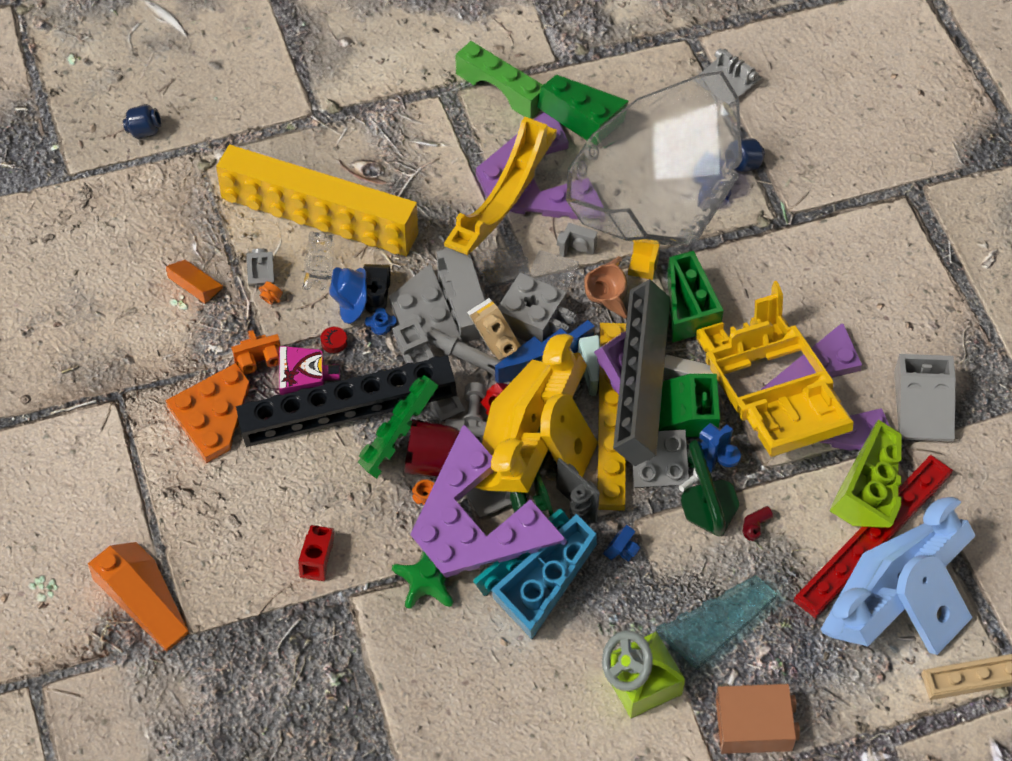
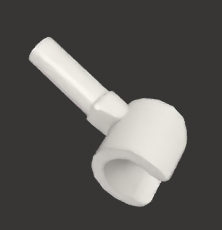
(693, 480)

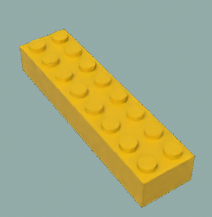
(318, 200)

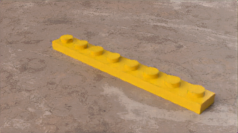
(610, 463)

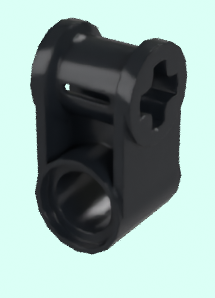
(377, 283)

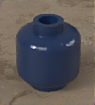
(142, 121)
(752, 155)

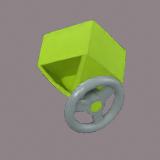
(641, 671)

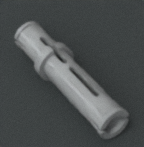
(453, 346)

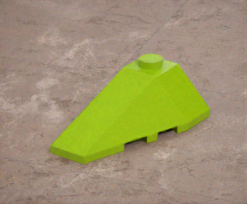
(871, 486)

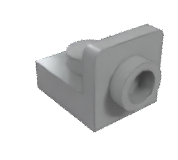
(578, 238)
(260, 267)

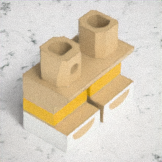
(494, 329)

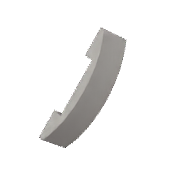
(415, 349)

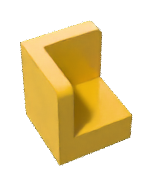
(644, 260)

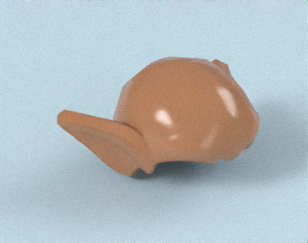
(608, 286)

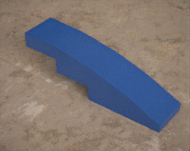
(533, 349)

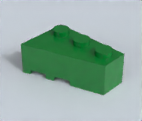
(578, 105)
(691, 297)

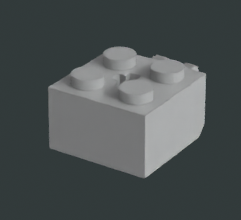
(535, 309)

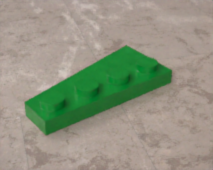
(397, 426)

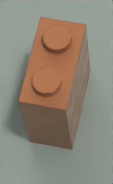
(756, 718)

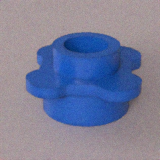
(383, 327)

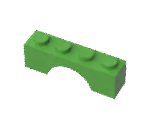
(478, 64)

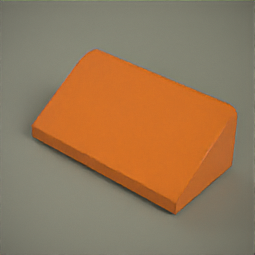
(193, 280)

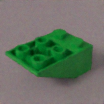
(689, 403)

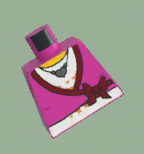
(303, 369)

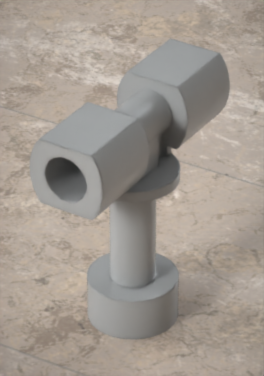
(474, 395)

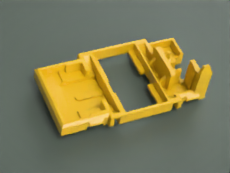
(787, 413)

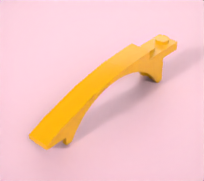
(529, 148)

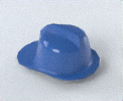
(349, 291)

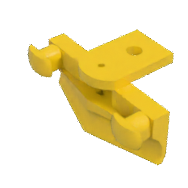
(537, 399)

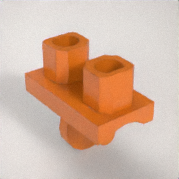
(256, 350)

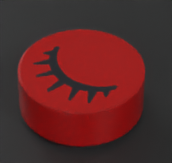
(333, 340)

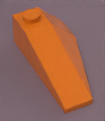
(139, 589)

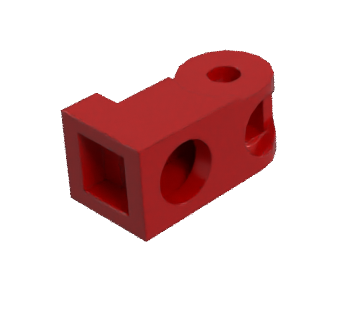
(316, 553)

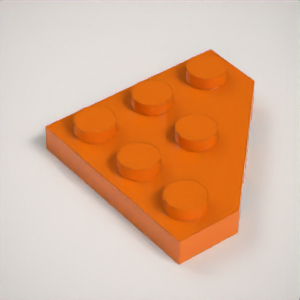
(209, 411)

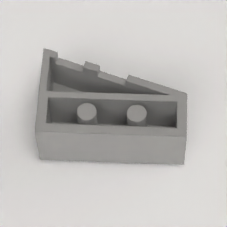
(460, 288)

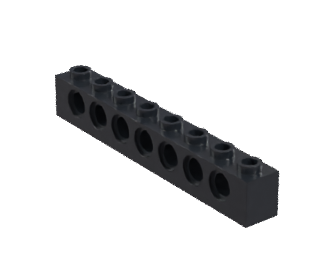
(335, 409)

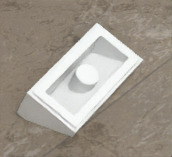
(678, 367)

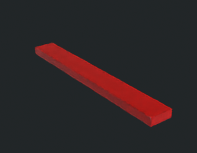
(834, 575)

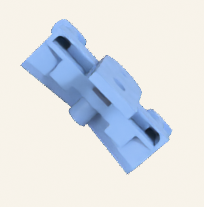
(908, 576)

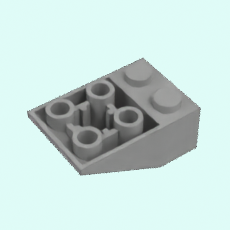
(925, 397)

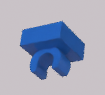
(622, 545)

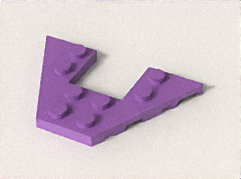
(548, 202)
(838, 359)
(453, 537)

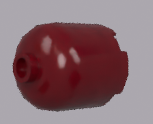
(428, 447)

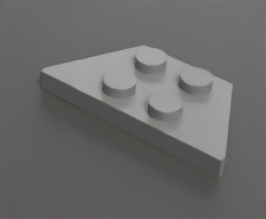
(425, 300)

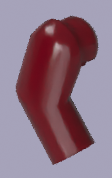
(753, 522)

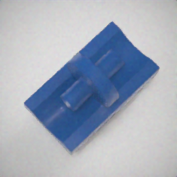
(717, 446)

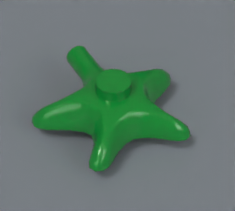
(422, 580)

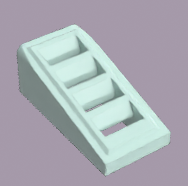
(586, 348)

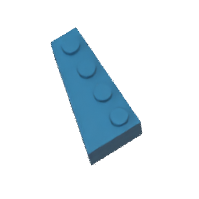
(543, 577)

